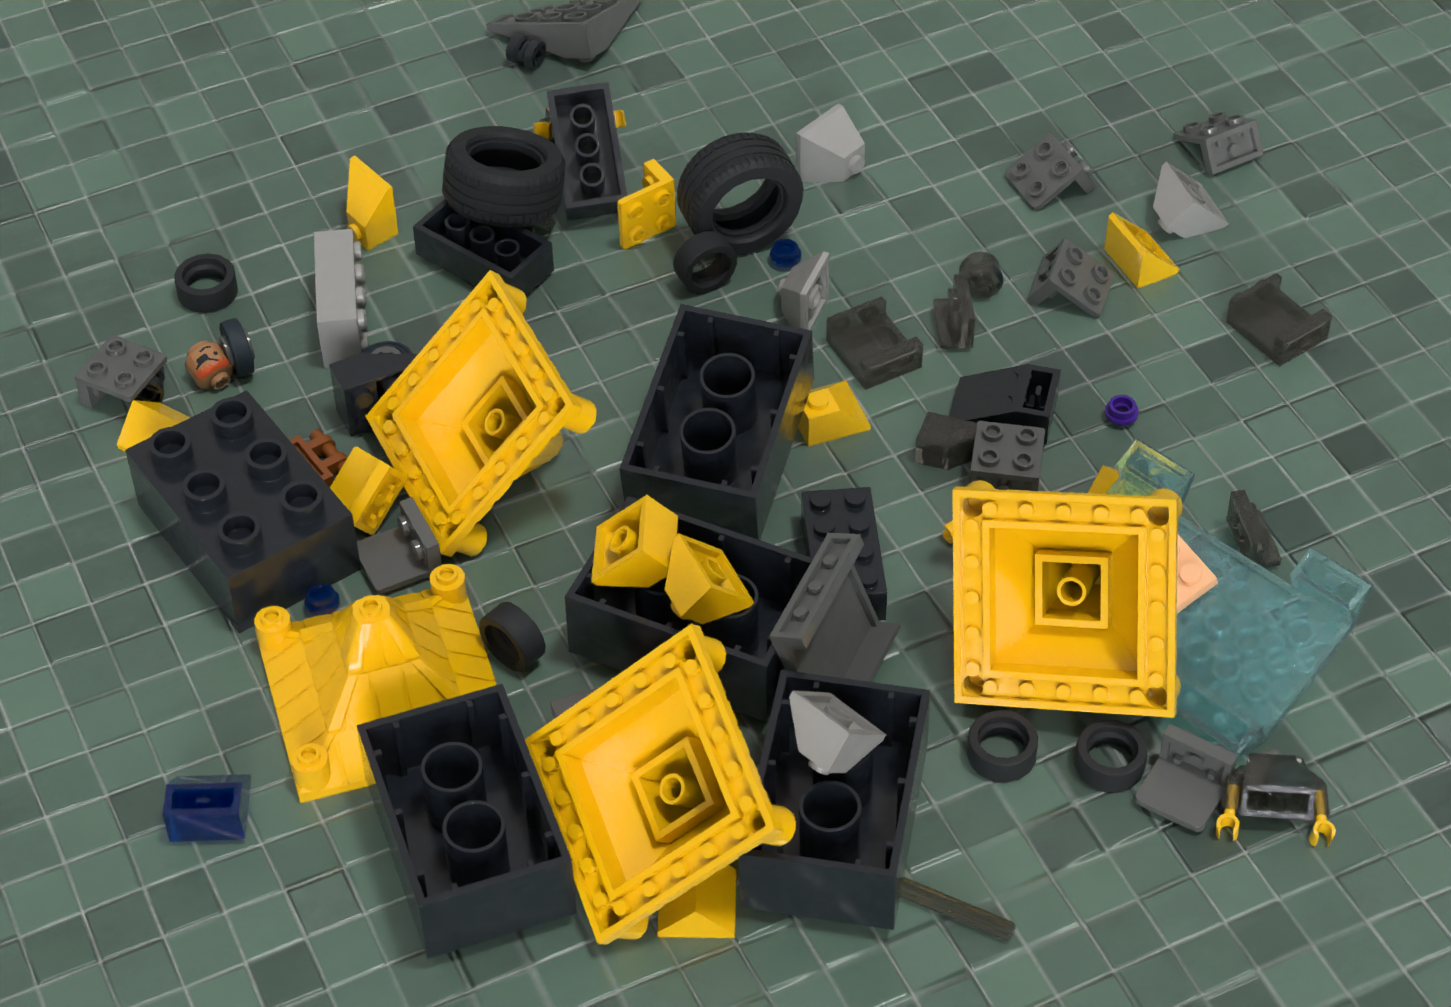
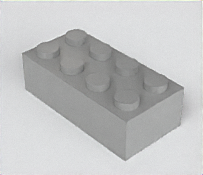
(339, 295)

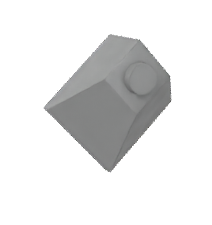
(829, 148)
(1185, 205)
(805, 291)
(831, 732)

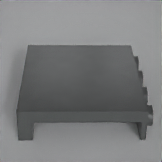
(830, 619)

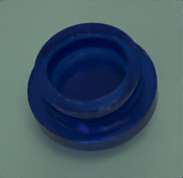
(785, 253)
(321, 599)

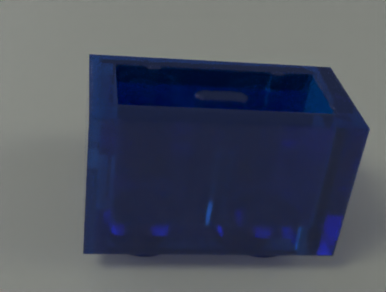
(207, 807)

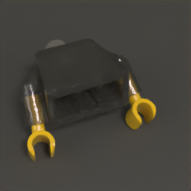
(1276, 788)

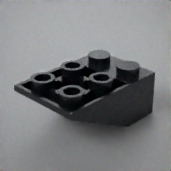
(360, 384)
(1009, 396)

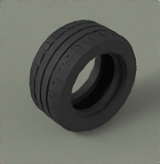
(731, 163)
(503, 176)

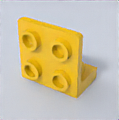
(649, 209)
(367, 488)

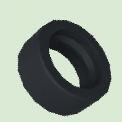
(695, 250)
(206, 299)
(512, 636)
(1000, 768)
(1109, 778)

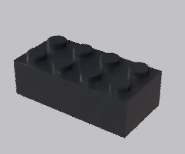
(590, 145)
(475, 248)
(850, 513)

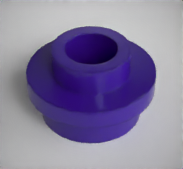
(1121, 410)

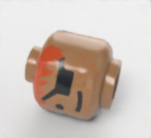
(208, 365)

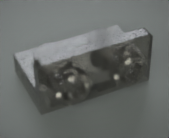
(955, 315)
(1251, 531)

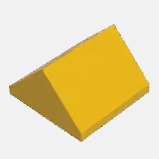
(1137, 252)
(144, 420)
(703, 910)

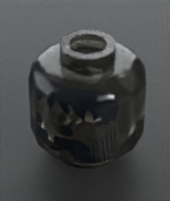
(983, 274)

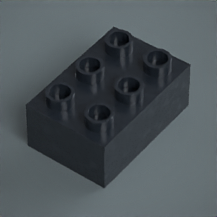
(720, 418)
(243, 509)
(629, 622)
(467, 820)
(849, 825)

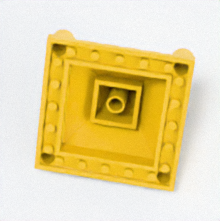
(475, 414)
(1066, 600)
(366, 666)
(654, 785)

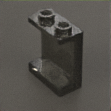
(1276, 322)
(872, 344)

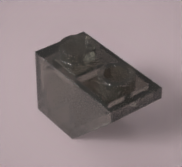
(945, 441)

